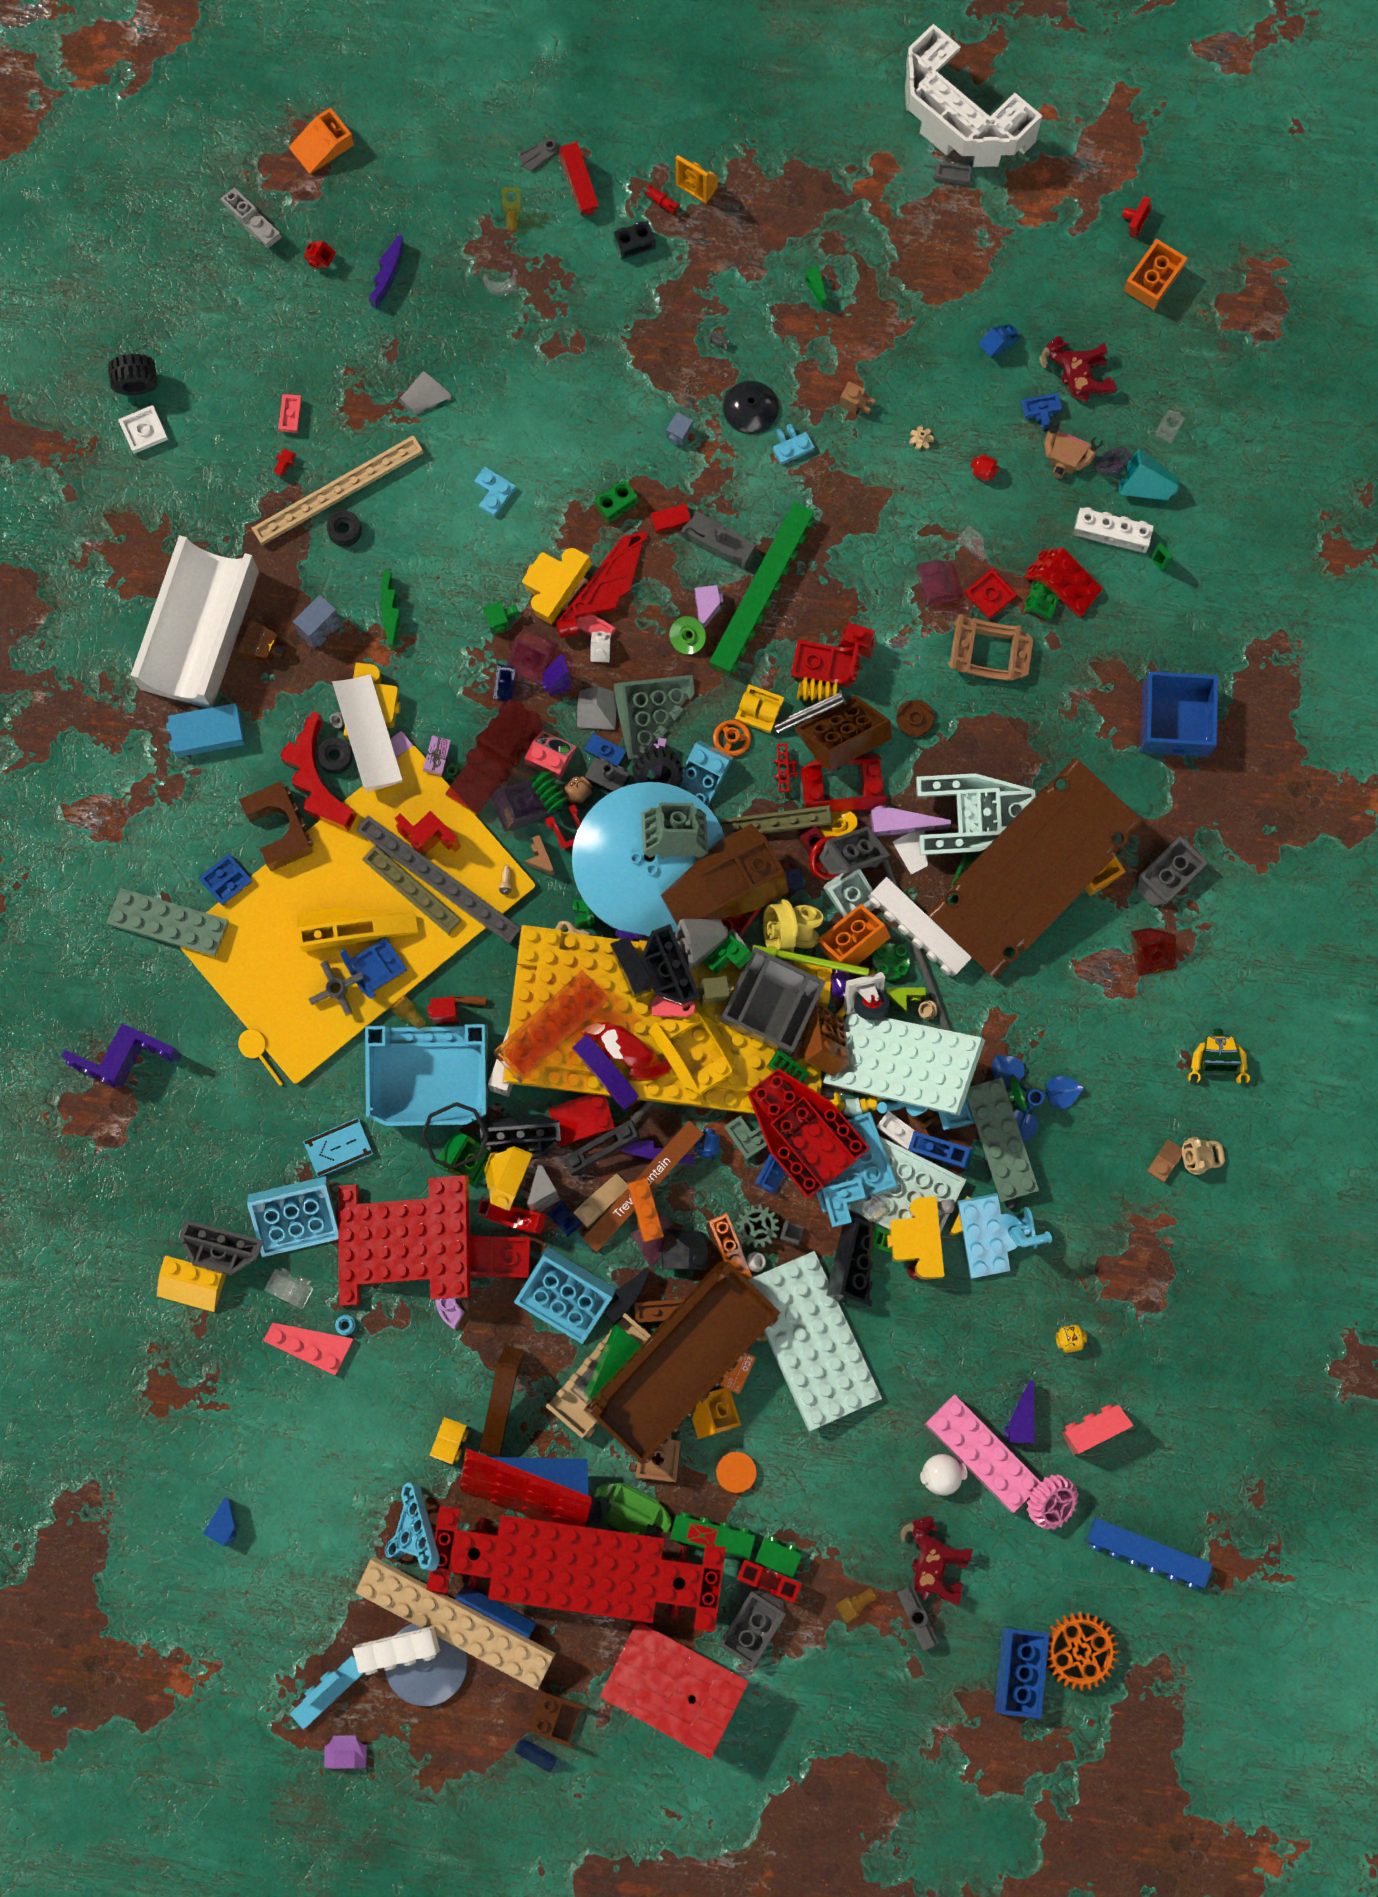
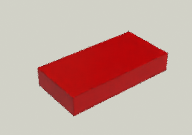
(670, 518)

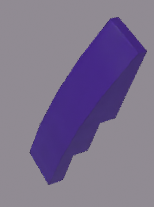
(388, 266)
(605, 1072)
(646, 1151)

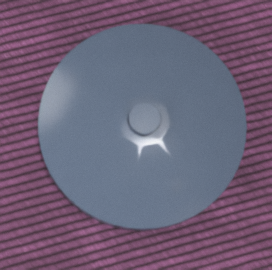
(431, 1680)

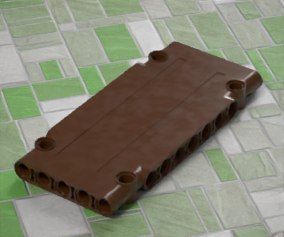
(1035, 868)

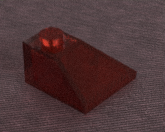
(1153, 950)

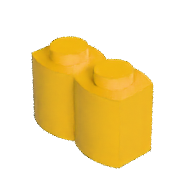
(449, 1440)

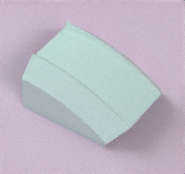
(849, 891)

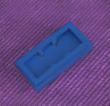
(604, 749)

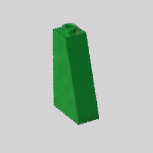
(615, 1354)

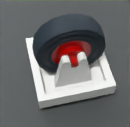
(866, 997)

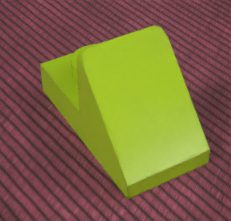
(899, 996)

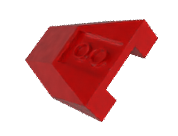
(804, 1132)

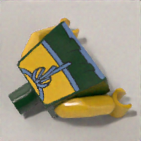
(1219, 1055)

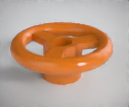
(732, 731)

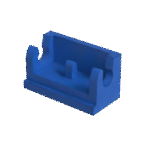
(770, 1176)

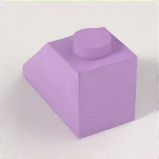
(707, 603)

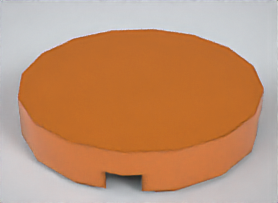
(736, 1472)

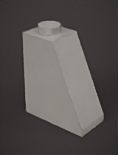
(699, 939)

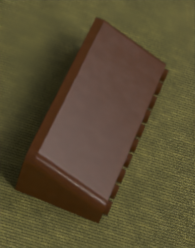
(682, 1361)

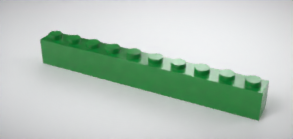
(761, 590)

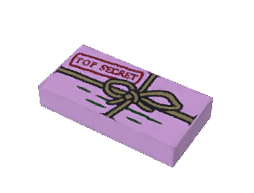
(436, 755)

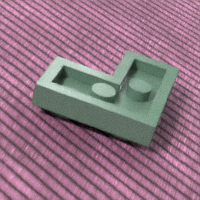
(746, 1141)

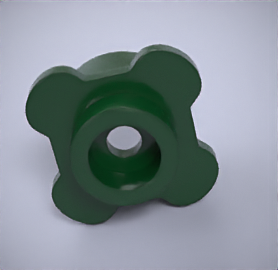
(448, 767)

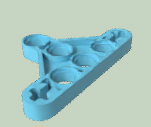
(409, 1523)

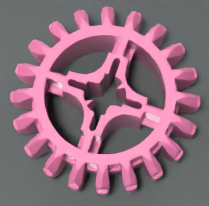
(1052, 1502)

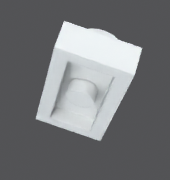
(896, 1130)

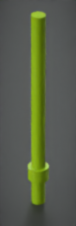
(813, 960)

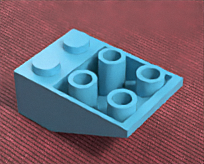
(705, 771)

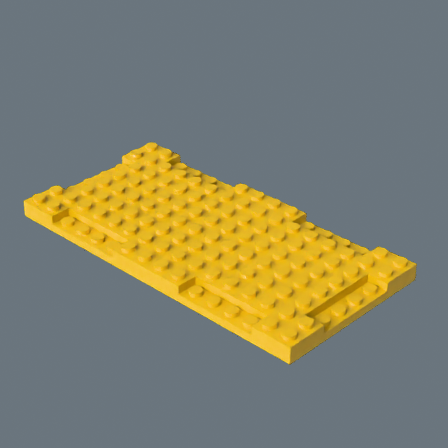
(553, 957)

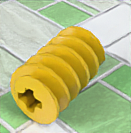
(816, 691)

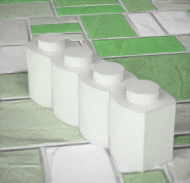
(396, 1649)

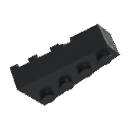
(852, 1265)

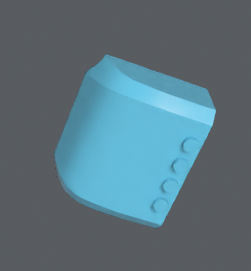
(424, 1071)

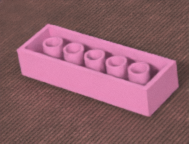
(982, 1453)

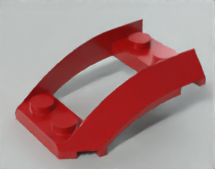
(871, 785)

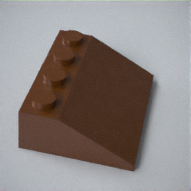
(844, 733)

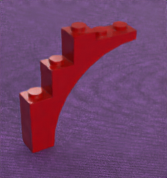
(307, 779)

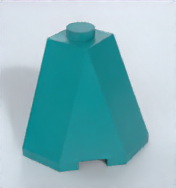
(1148, 478)

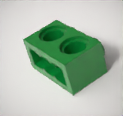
(619, 504)

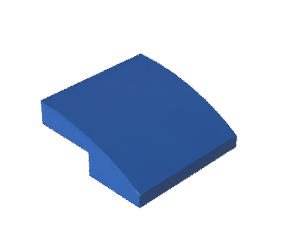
(225, 879)

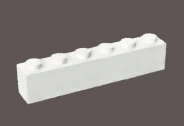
(919, 927)

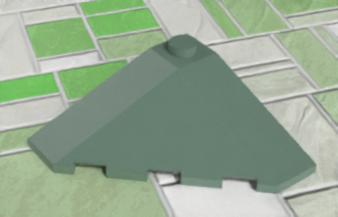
(648, 708)

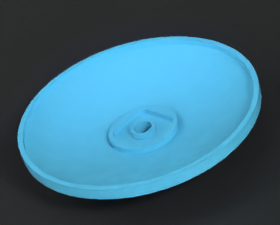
(611, 861)

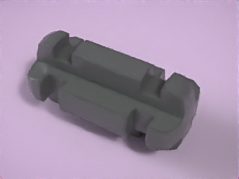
(719, 339)

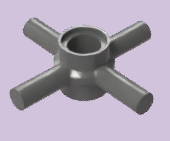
(332, 980)

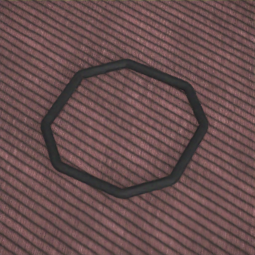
(443, 1110)

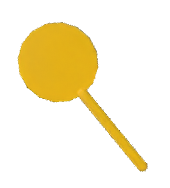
(252, 1045)

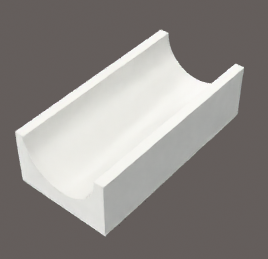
(194, 624)

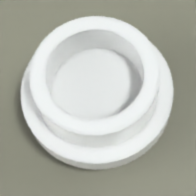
(756, 1261)

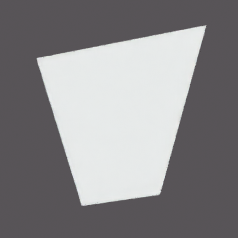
(910, 852)

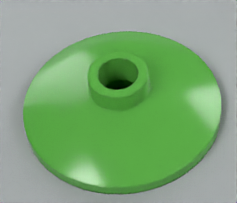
(682, 641)

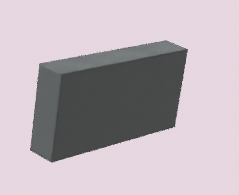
(953, 173)

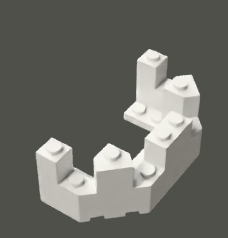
(952, 118)

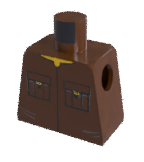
(260, 644)

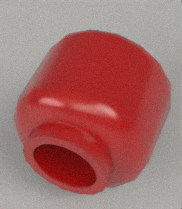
(984, 467)

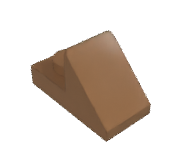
(541, 861)
(1165, 1161)

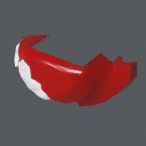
(627, 1048)

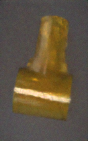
(406, 1010)
(851, 1606)

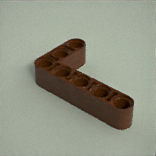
(500, 1400)

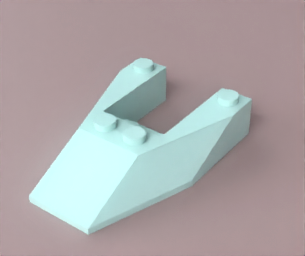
(983, 810)

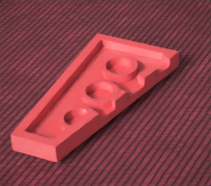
(314, 1347)

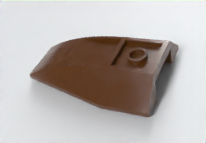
(728, 881)

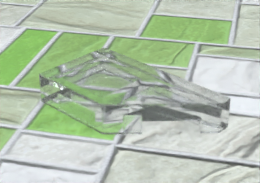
(972, 542)

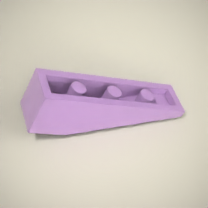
(896, 821)

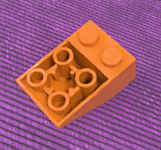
(321, 141)

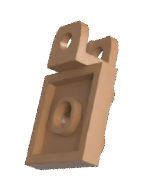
(666, 1470)

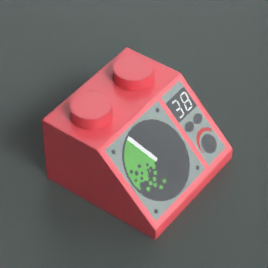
(550, 754)

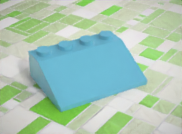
(293, 1216)
(565, 1295)

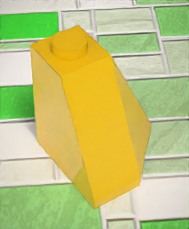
(505, 1175)

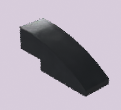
(627, 1297)

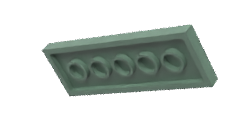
(167, 922)
(1001, 1140)

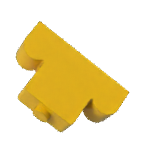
(555, 581)
(387, 694)
(919, 1238)

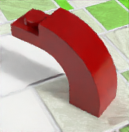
(516, 1218)

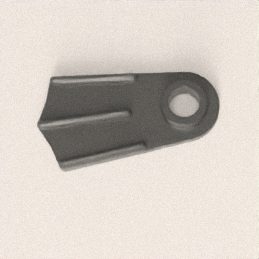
(538, 154)

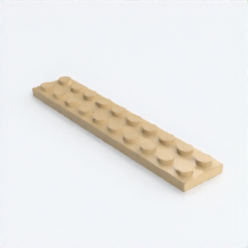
(455, 1623)

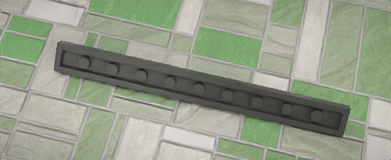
(438, 880)

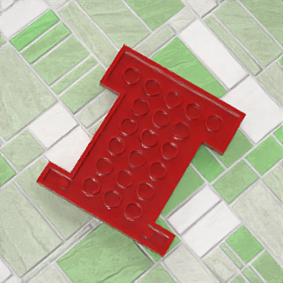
(406, 1240)

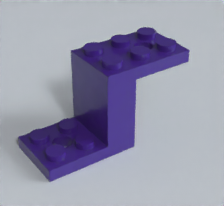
(121, 1056)

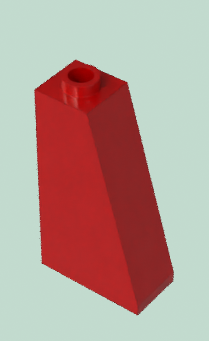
(578, 178)

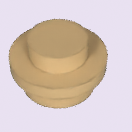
(928, 1009)

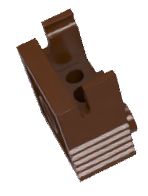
(556, 1718)

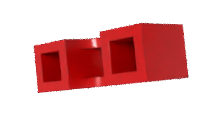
(769, 1581)

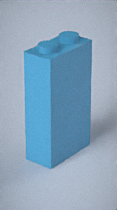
(205, 730)

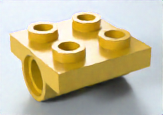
(759, 708)

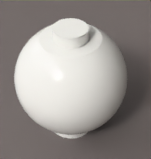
(943, 1474)

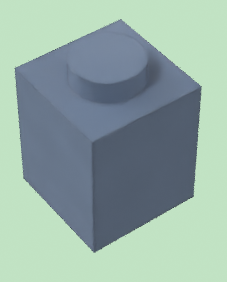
(679, 429)

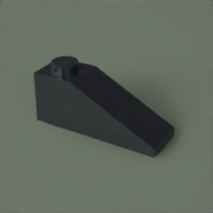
(631, 967)

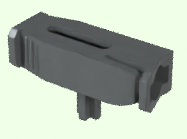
(719, 540)

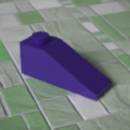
(556, 677)
(1021, 1422)

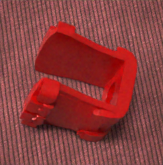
(551, 824)

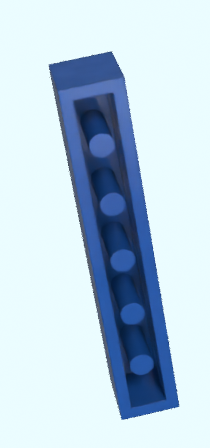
(1149, 1553)

